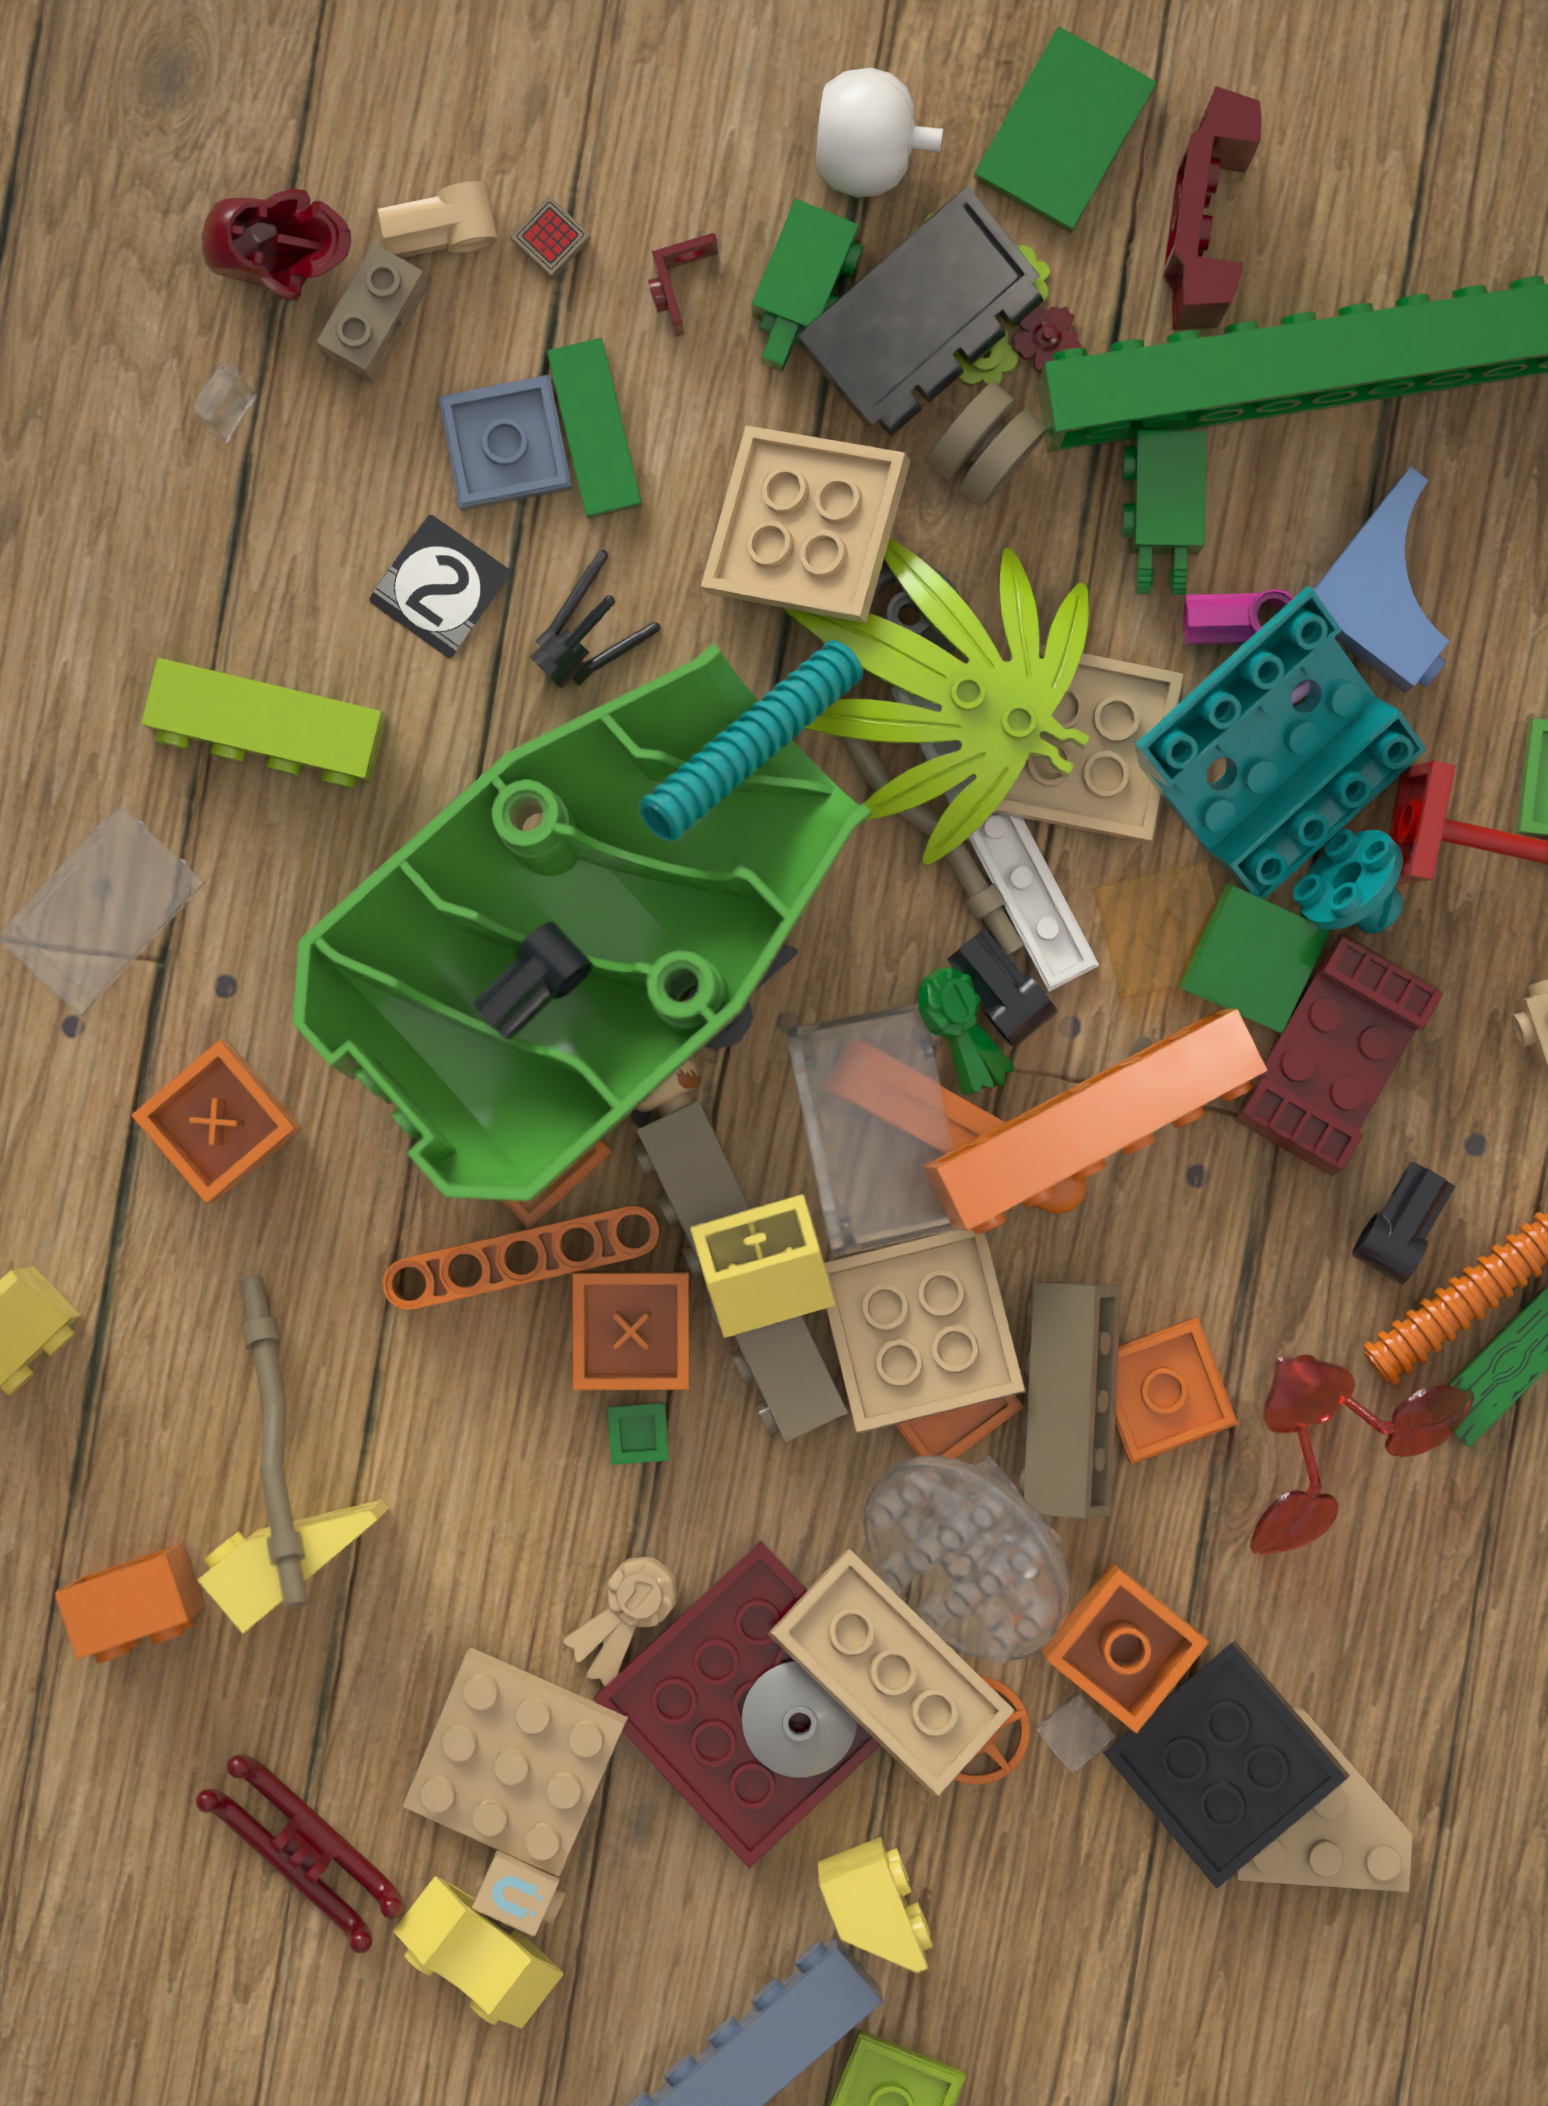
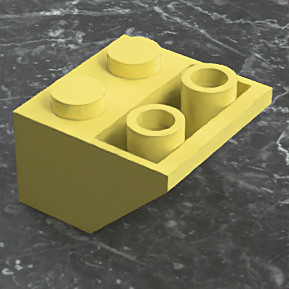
(762, 1265)
(869, 1905)

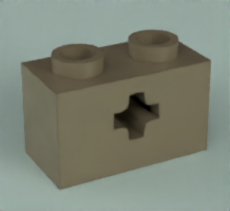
(373, 313)

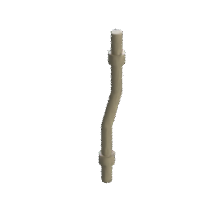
(983, 899)
(284, 1544)

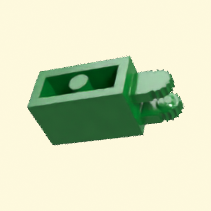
(1165, 503)

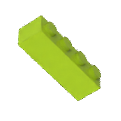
(263, 721)

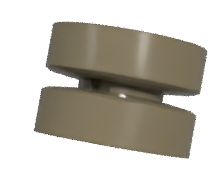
(987, 444)

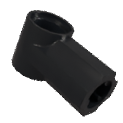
(544, 970)
(1009, 998)
(1396, 1237)

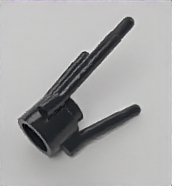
(563, 654)

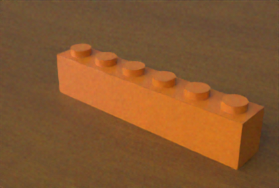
(1095, 1120)

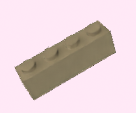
(1071, 1399)

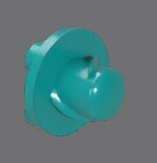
(1353, 883)

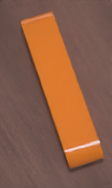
(494, 1260)

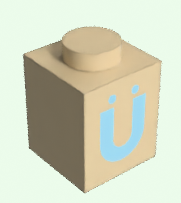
(519, 1894)

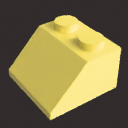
(31, 1321)

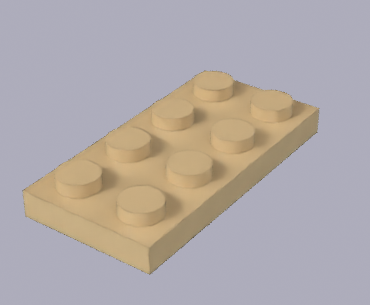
(891, 1672)

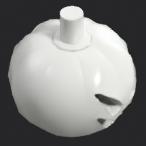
(868, 132)

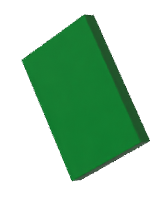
(1064, 129)

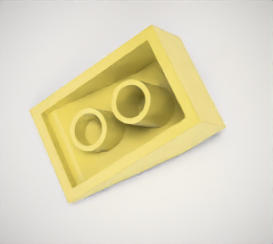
(250, 1586)

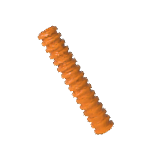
(1460, 1302)

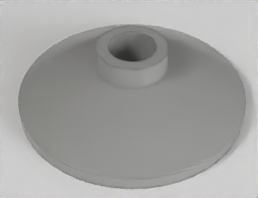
(765, 1724)

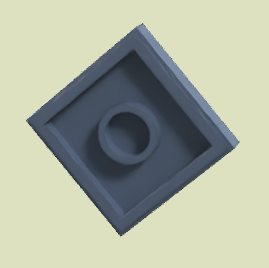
(505, 442)

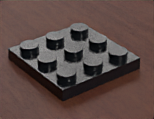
(1226, 1764)

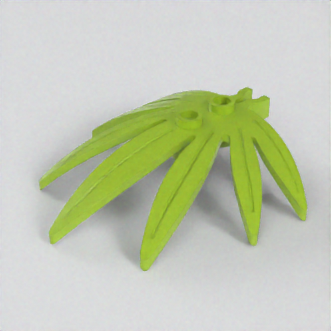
(985, 704)

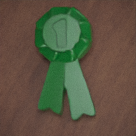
(950, 1011)

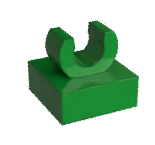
(638, 1433)

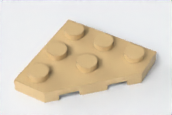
(1340, 1842)

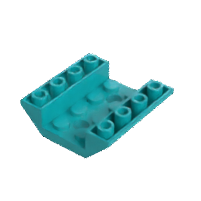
(1288, 768)

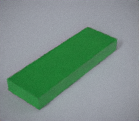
(594, 428)

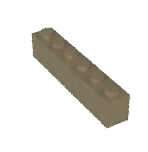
(704, 1188)

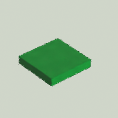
(1254, 958)

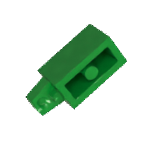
(803, 276)

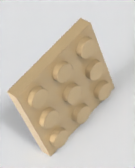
(806, 523)
(1106, 786)
(921, 1329)
(514, 1762)

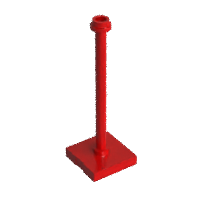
(1421, 825)

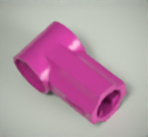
(1226, 617)

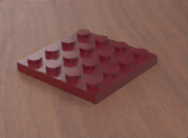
(689, 1700)

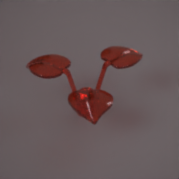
(1310, 1394)

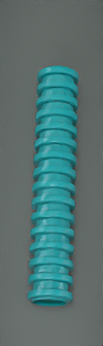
(751, 741)

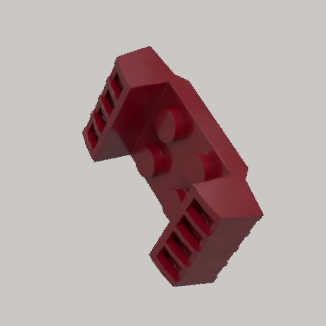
(1224, 141)
(1337, 1054)

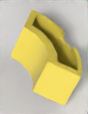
(496, 1969)

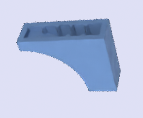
(1373, 597)

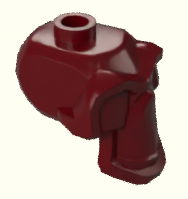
(274, 241)

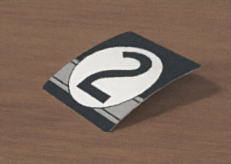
(440, 585)

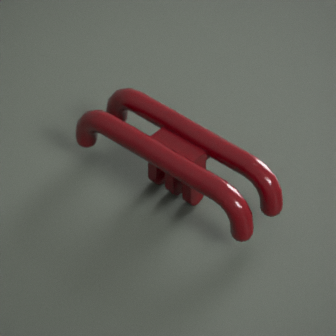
(303, 1849)

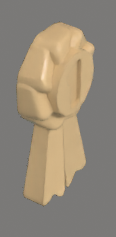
(638, 1596)

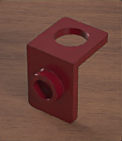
(672, 257)

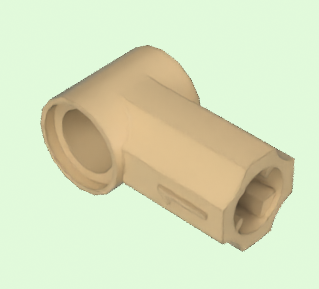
(454, 220)

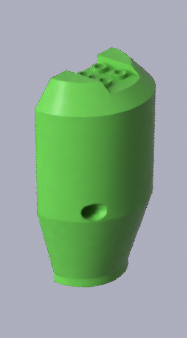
(408, 952)

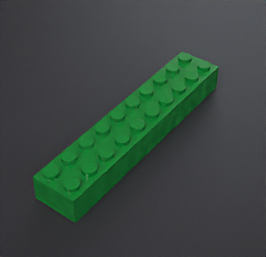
(1295, 365)

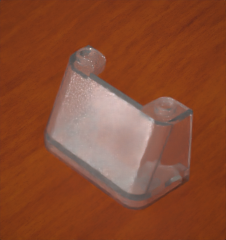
(872, 1125)

